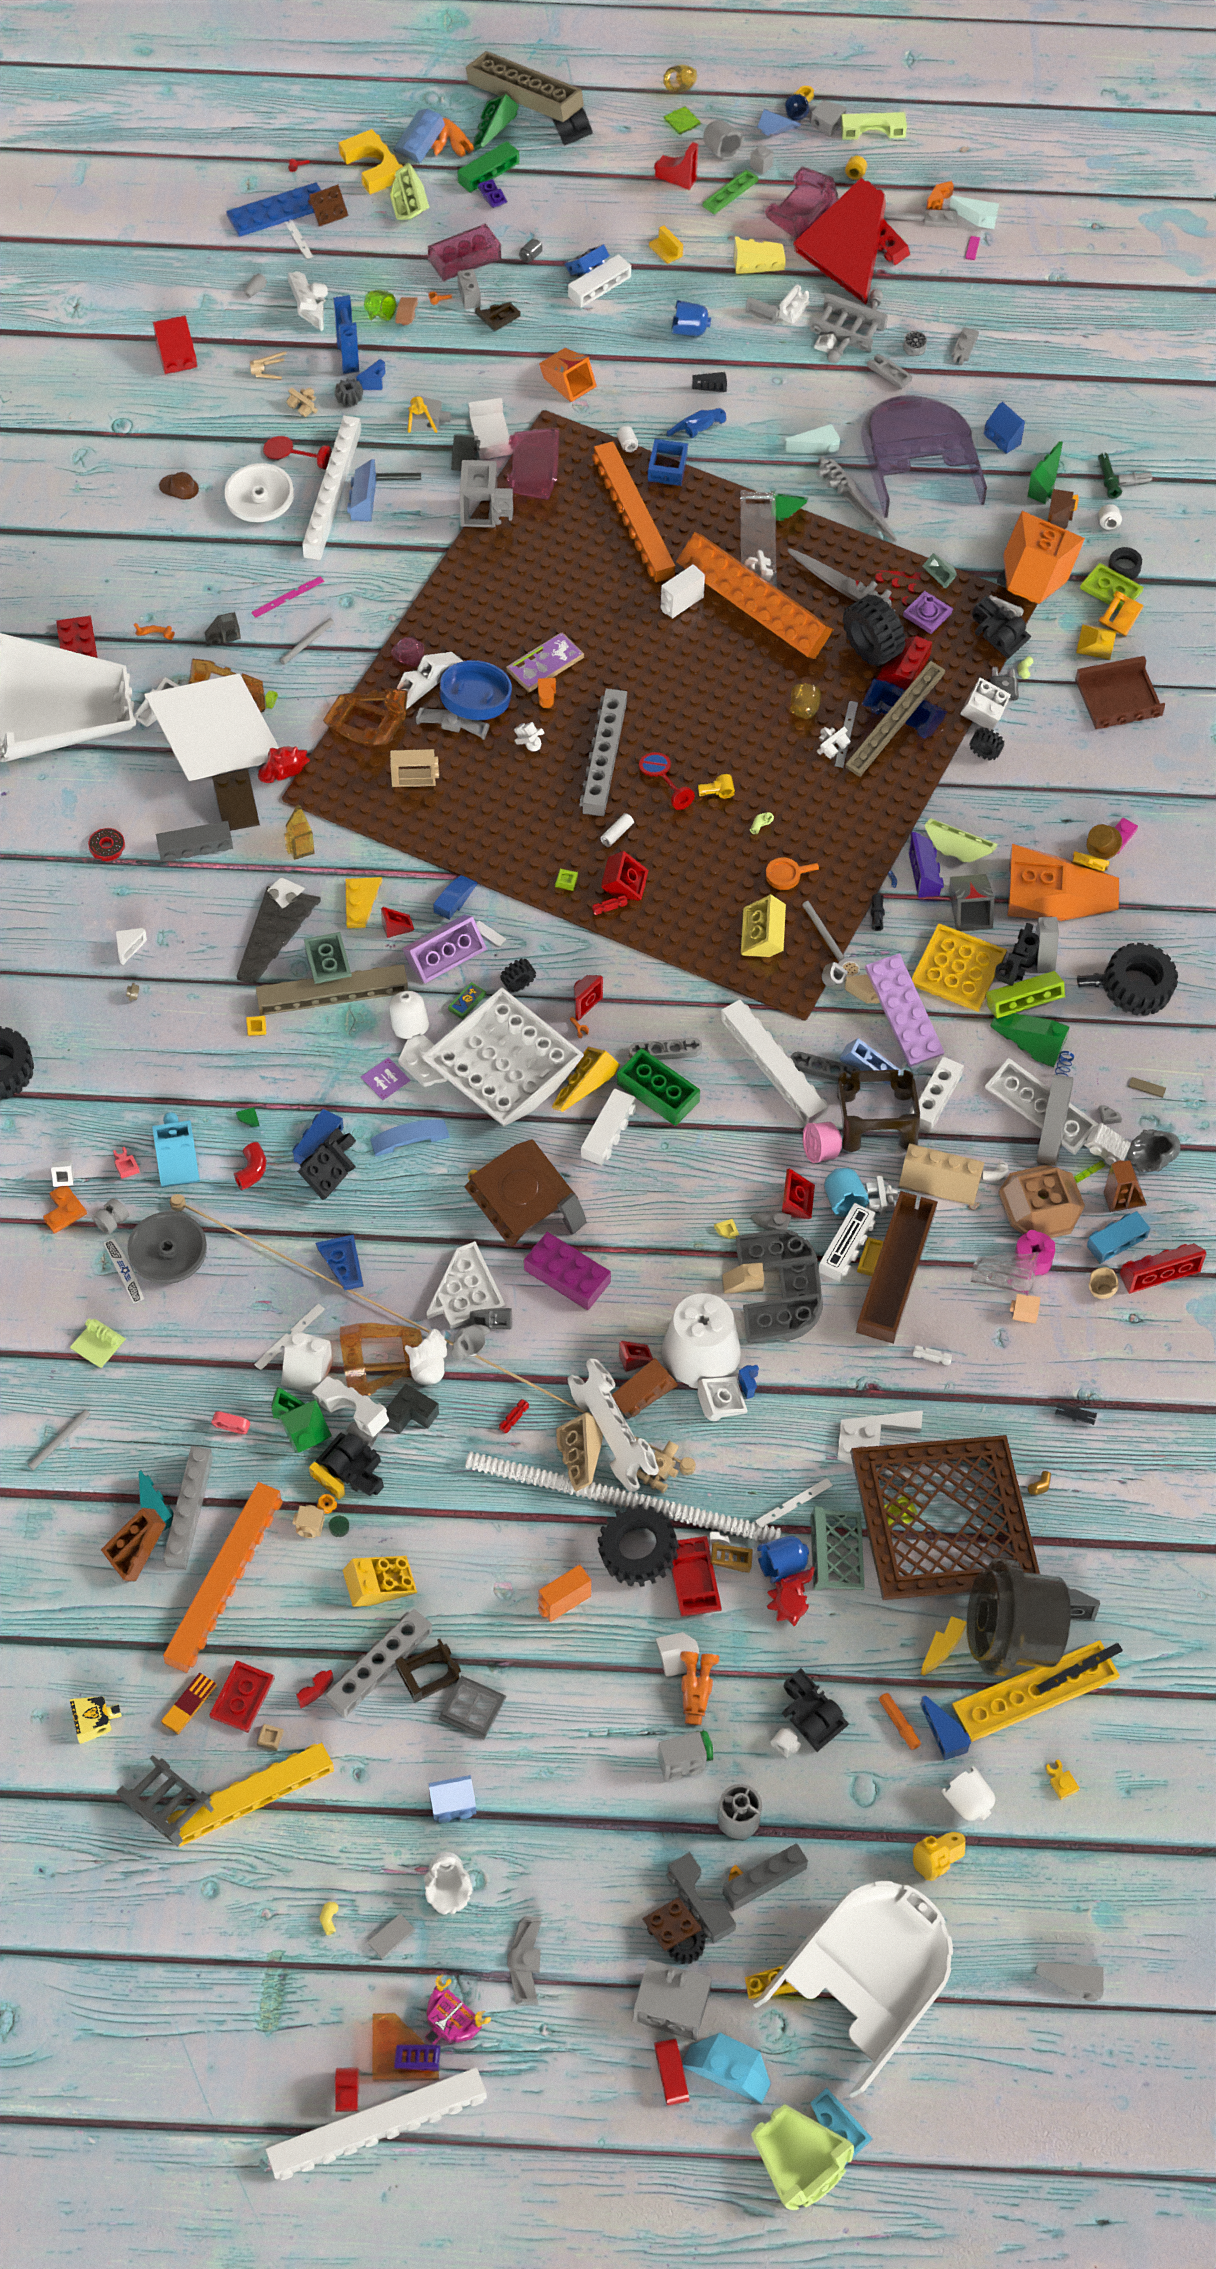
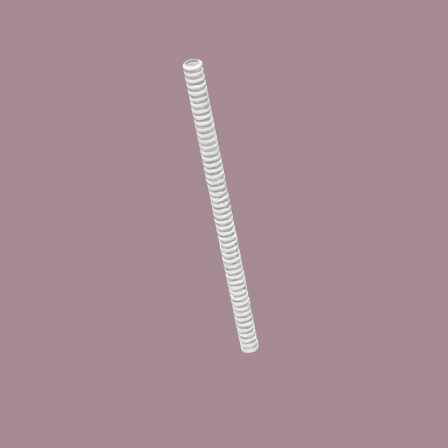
(621, 1498)

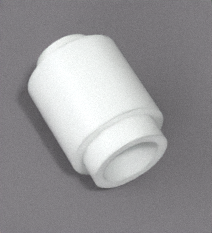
(627, 438)

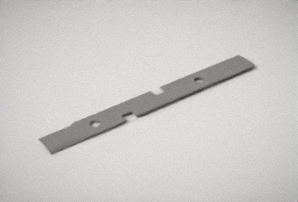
(851, 711)

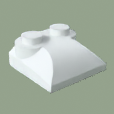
(720, 1398)

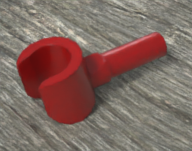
(293, 164)

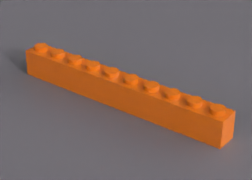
(634, 512)
(222, 1577)

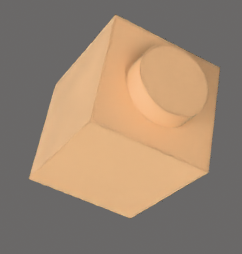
(1025, 1308)

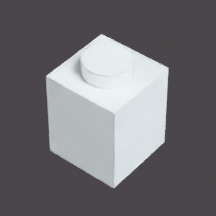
(62, 1173)

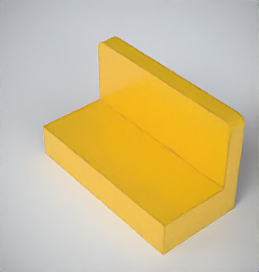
(667, 245)

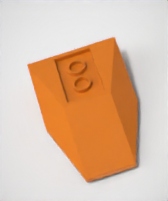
(1039, 557)
(1057, 887)

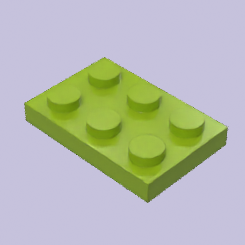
(1105, 582)

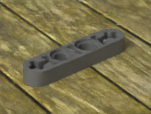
(826, 1064)

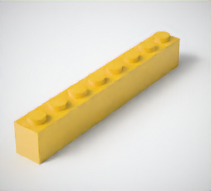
(256, 1791)

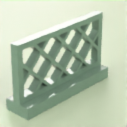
(820, 1553)

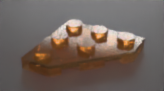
(386, 2035)

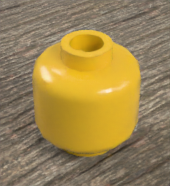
(856, 167)

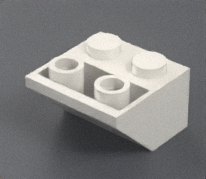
(985, 704)

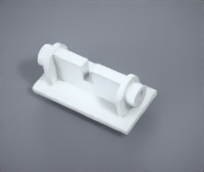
(1013, 609)

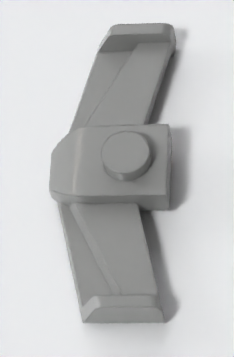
(451, 721)
(524, 1961)

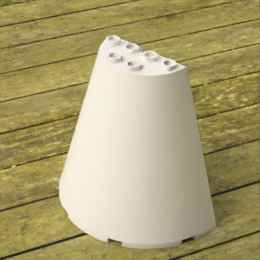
(58, 698)

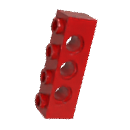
(892, 245)

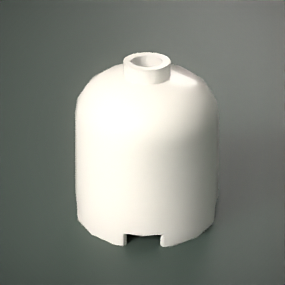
(408, 1014)
(970, 1796)

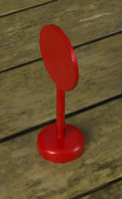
(282, 446)

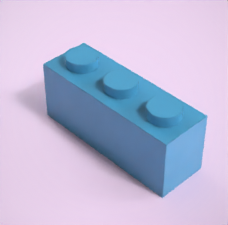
(1118, 1237)

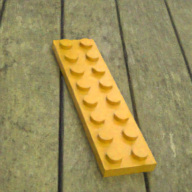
(1020, 1699)

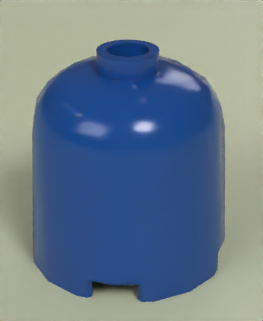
(690, 319)
(782, 1557)

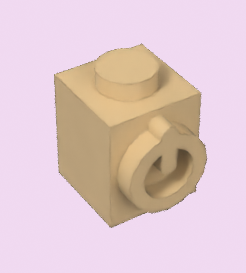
(309, 1521)

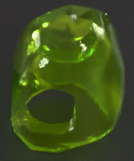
(380, 303)

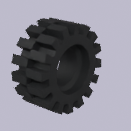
(986, 743)
(518, 975)
(690, 1954)

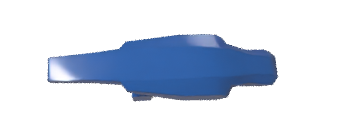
(699, 422)

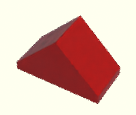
(395, 922)
(634, 1355)

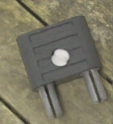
(1008, 684)

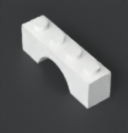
(333, 1395)

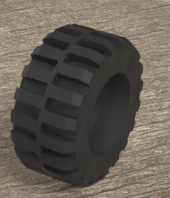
(874, 630)
(1145, 960)
(21, 1068)

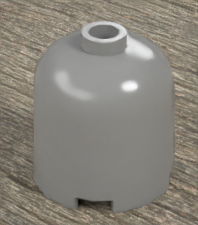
(723, 139)

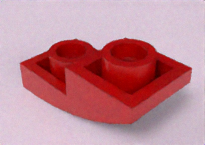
(321, 1683)

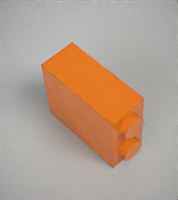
(564, 1593)

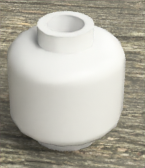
(1109, 517)

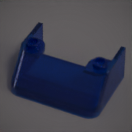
(883, 696)

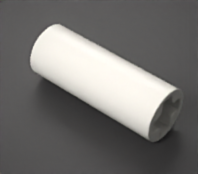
(616, 830)

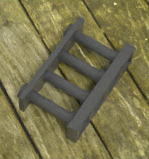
(158, 1819)

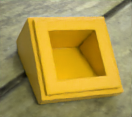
(256, 1025)

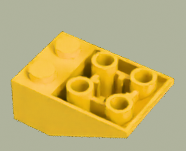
(378, 1580)

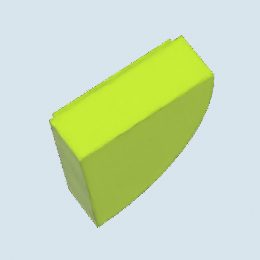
(271, 698)

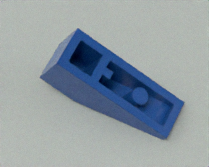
(946, 1731)

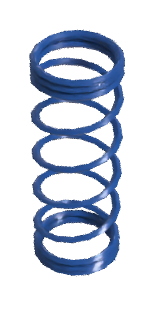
(1064, 1059)

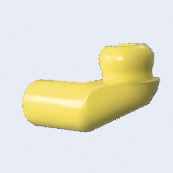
(326, 1915)

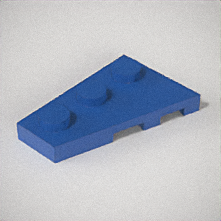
(343, 1260)

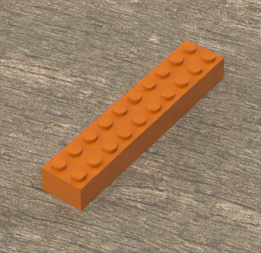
(756, 596)

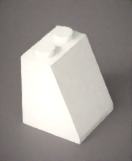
(305, 1361)

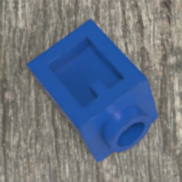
(747, 1381)

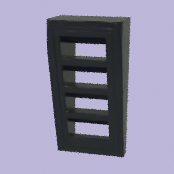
(710, 382)

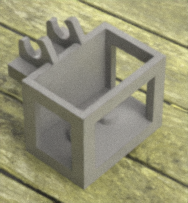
(480, 483)

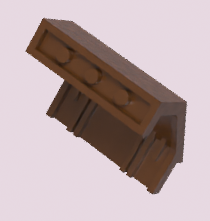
(518, 1190)

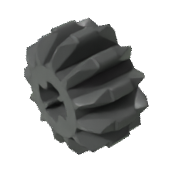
(348, 392)

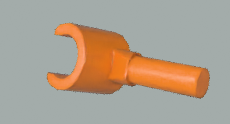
(434, 298)
(579, 1027)

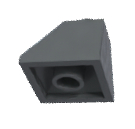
(1083, 1606)

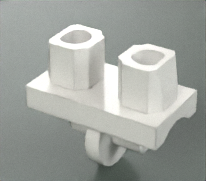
(760, 565)
(527, 735)
(828, 746)
(880, 1203)

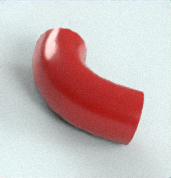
(255, 1167)

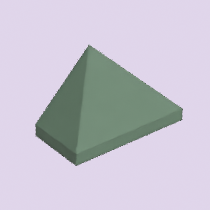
(940, 570)

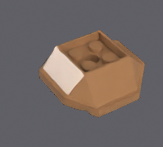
(1027, 1211)

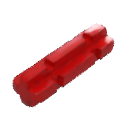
(609, 904)
(513, 1416)

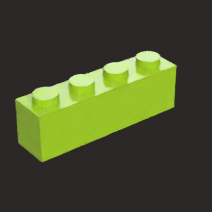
(1025, 994)

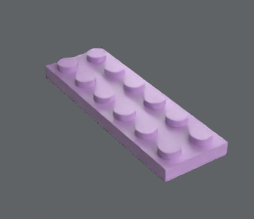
(904, 1010)

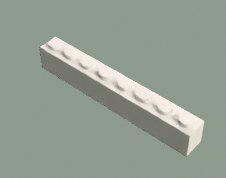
(774, 1062)

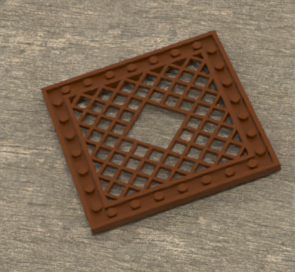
(997, 1448)

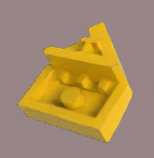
(1090, 861)

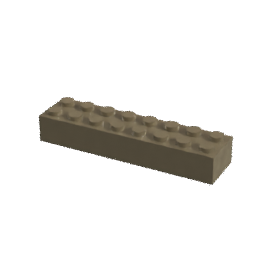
(525, 86)

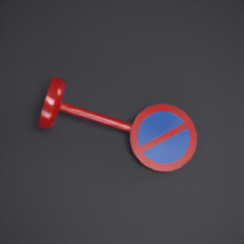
(657, 765)

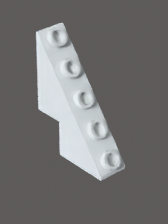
(427, 675)

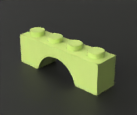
(890, 123)

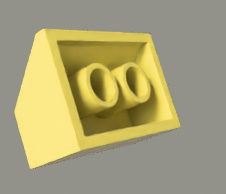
(763, 927)

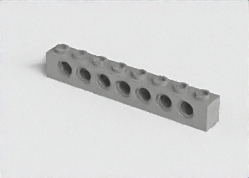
(604, 752)

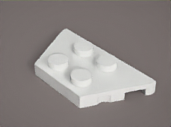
(417, 1067)

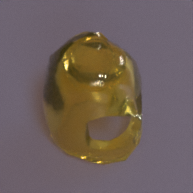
(685, 76)
(805, 700)

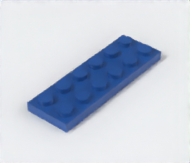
(272, 210)

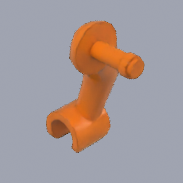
(167, 633)

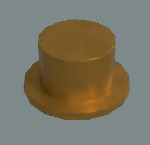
(1104, 841)

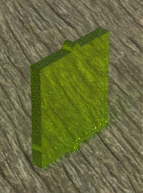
(682, 120)

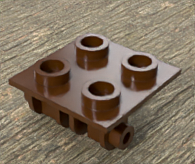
(328, 205)
(671, 1924)

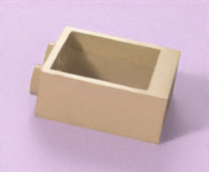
(413, 777)

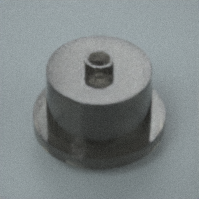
(1017, 1618)

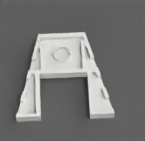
(866, 1433)

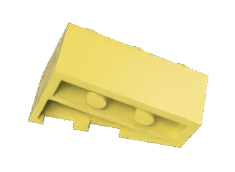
(757, 257)

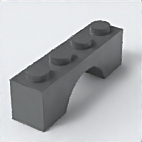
(715, 1920)

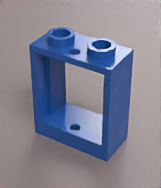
(658, 473)

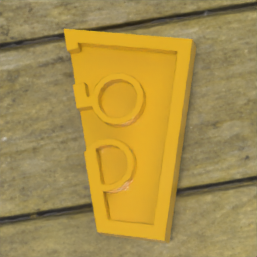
(360, 899)

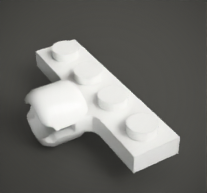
(306, 295)

